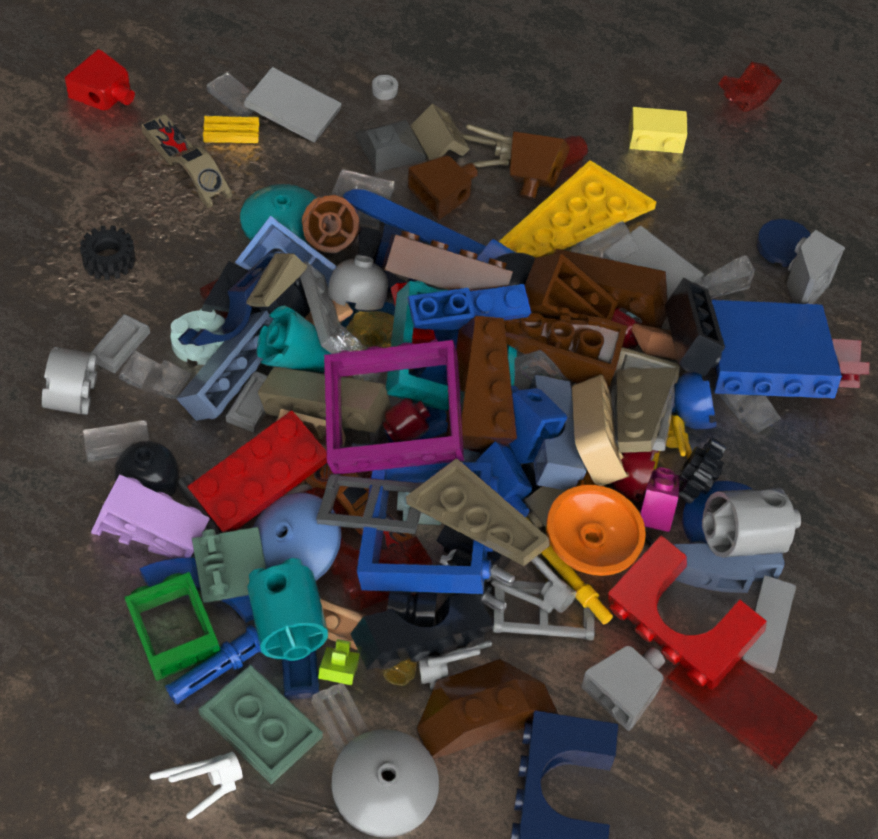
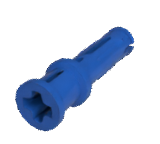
(229, 657)

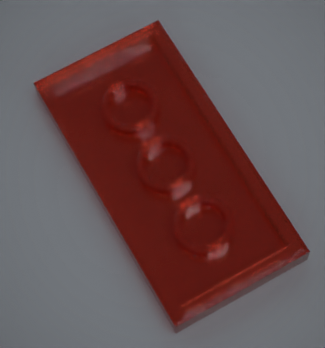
(750, 710)

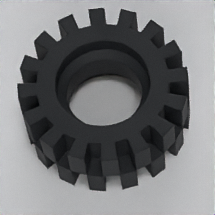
(106, 240)

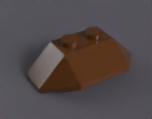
(480, 707)

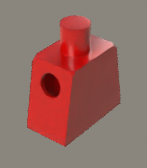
(99, 82)

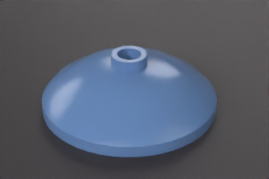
(306, 540)

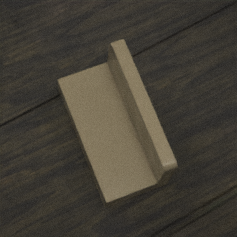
(438, 133)

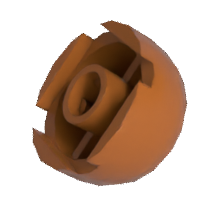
(331, 224)

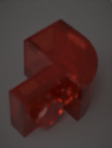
(752, 87)

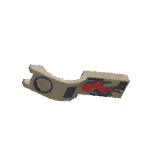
(194, 159)

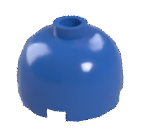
(694, 401)

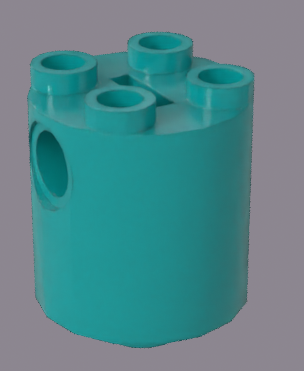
(287, 610)

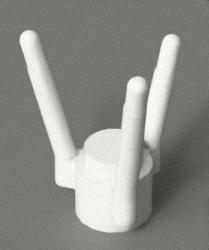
(220, 770)

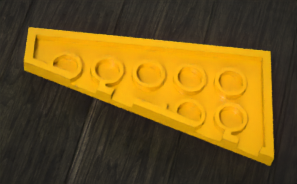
(577, 211)

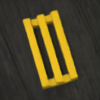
(231, 129)

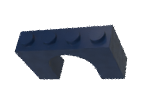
(551, 743)

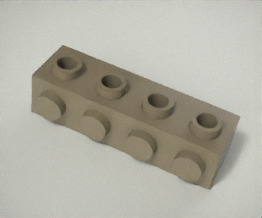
(304, 393)

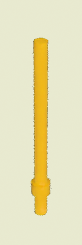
(585, 593)

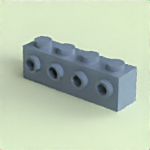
(225, 371)

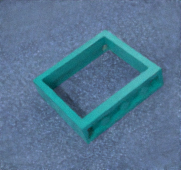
(402, 384)

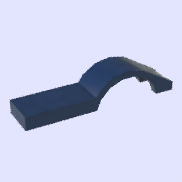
(238, 310)

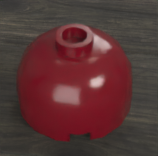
(640, 468)

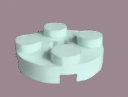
(196, 320)

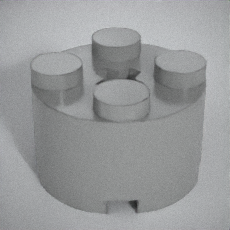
(69, 380)

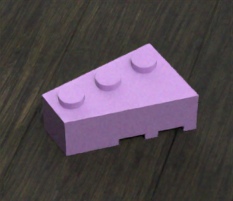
(150, 519)

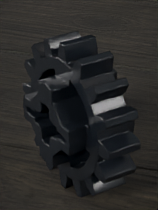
(701, 470)

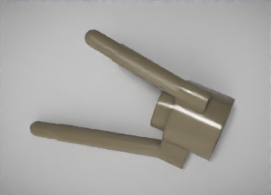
(502, 145)

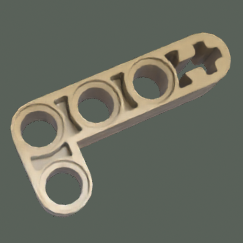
(595, 431)

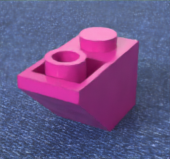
(660, 499)

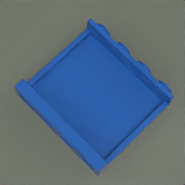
(776, 350)

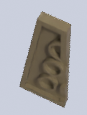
(641, 405)
(474, 509)

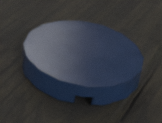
(779, 239)

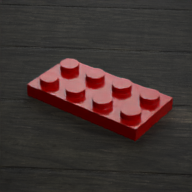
(259, 473)

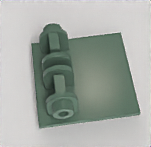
(226, 562)

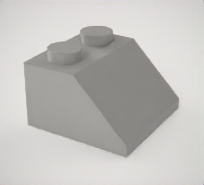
(813, 267)

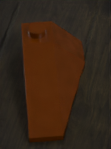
(576, 346)

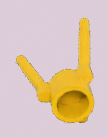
(676, 439)

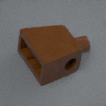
(536, 161)
(441, 184)

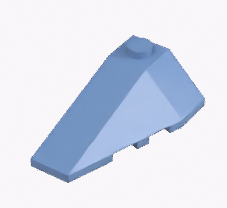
(276, 238)

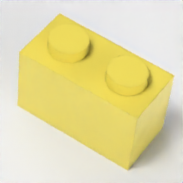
(657, 130)

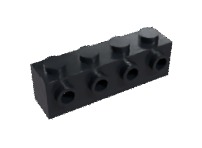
(694, 328)

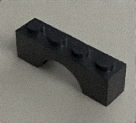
(388, 639)

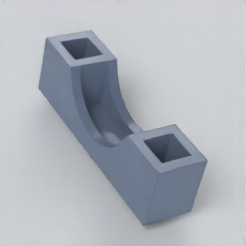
(558, 459)

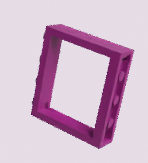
(393, 454)

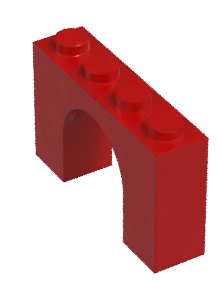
(704, 655)

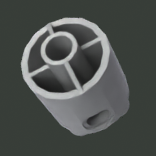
(749, 522)

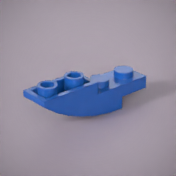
(456, 307)

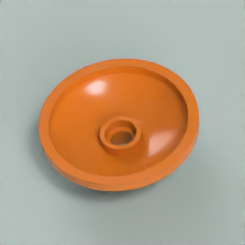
(597, 515)

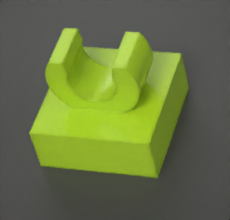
(339, 663)

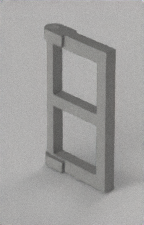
(542, 628)

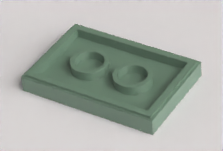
(260, 723)

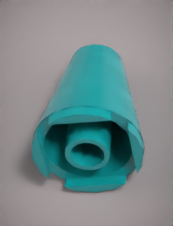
(291, 342)

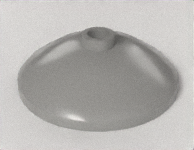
(380, 805)

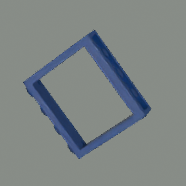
(421, 577)

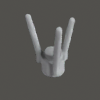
(556, 592)
(435, 666)

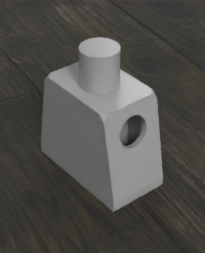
(625, 683)

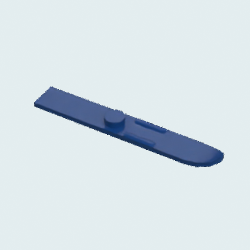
(409, 221)

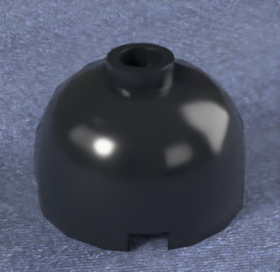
(151, 465)

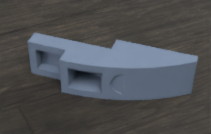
(726, 574)

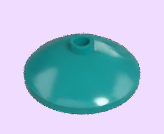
(282, 202)

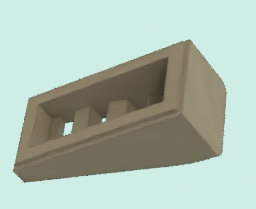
(277, 277)

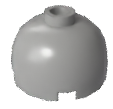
(359, 283)

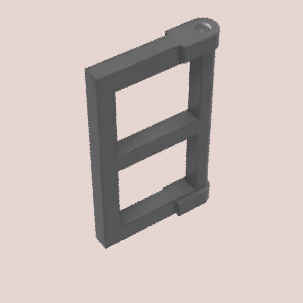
(335, 480)

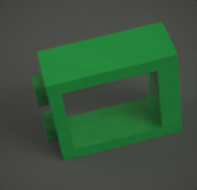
(182, 656)

